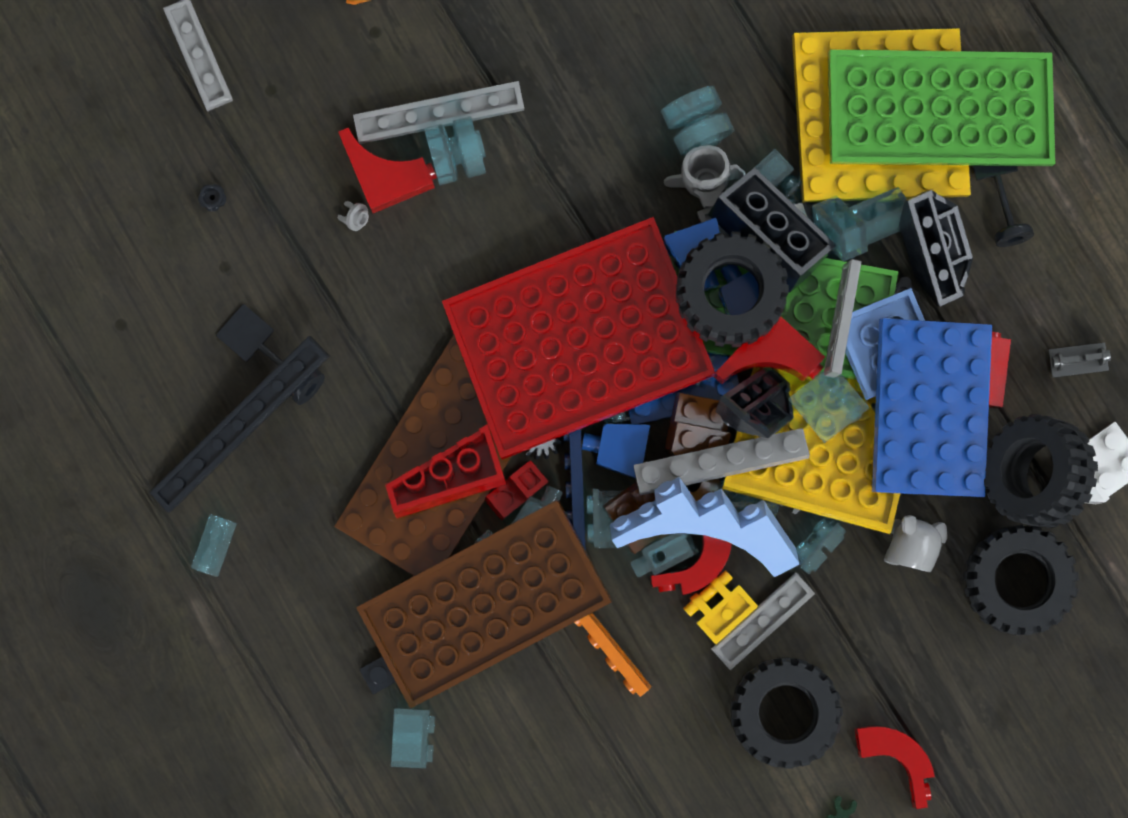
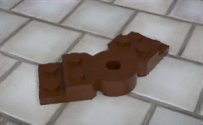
(691, 429)

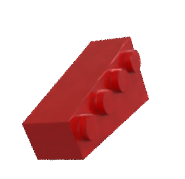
(448, 476)

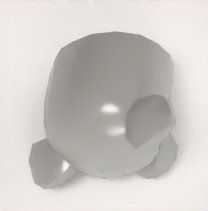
(705, 174)
(916, 543)

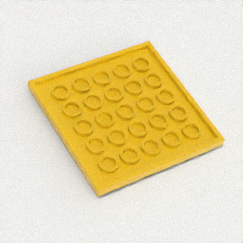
(860, 181)
(833, 479)

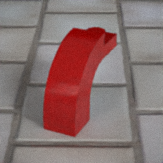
(704, 571)
(890, 742)

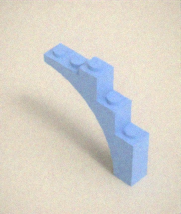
(713, 515)

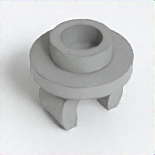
(356, 217)

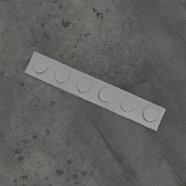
(442, 110)
(723, 460)

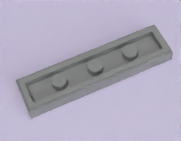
(198, 54)
(842, 318)
(763, 621)

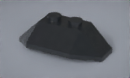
(936, 245)
(758, 404)

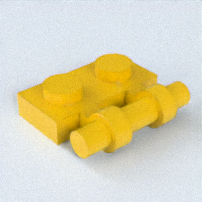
(726, 613)

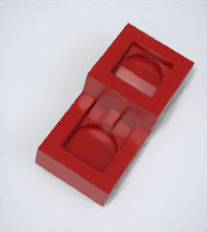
(517, 490)

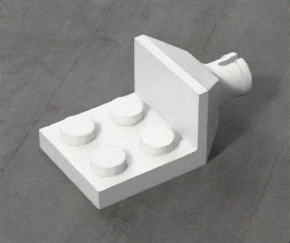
(1112, 460)

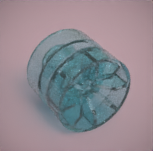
(694, 114)
(463, 149)

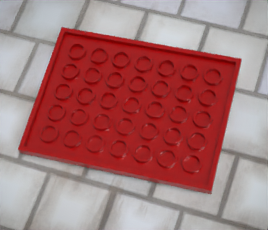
(577, 338)

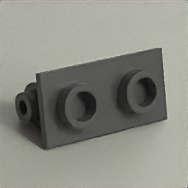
(1079, 359)

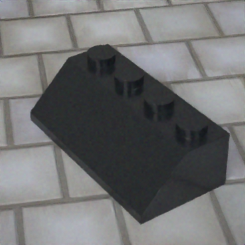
(763, 211)

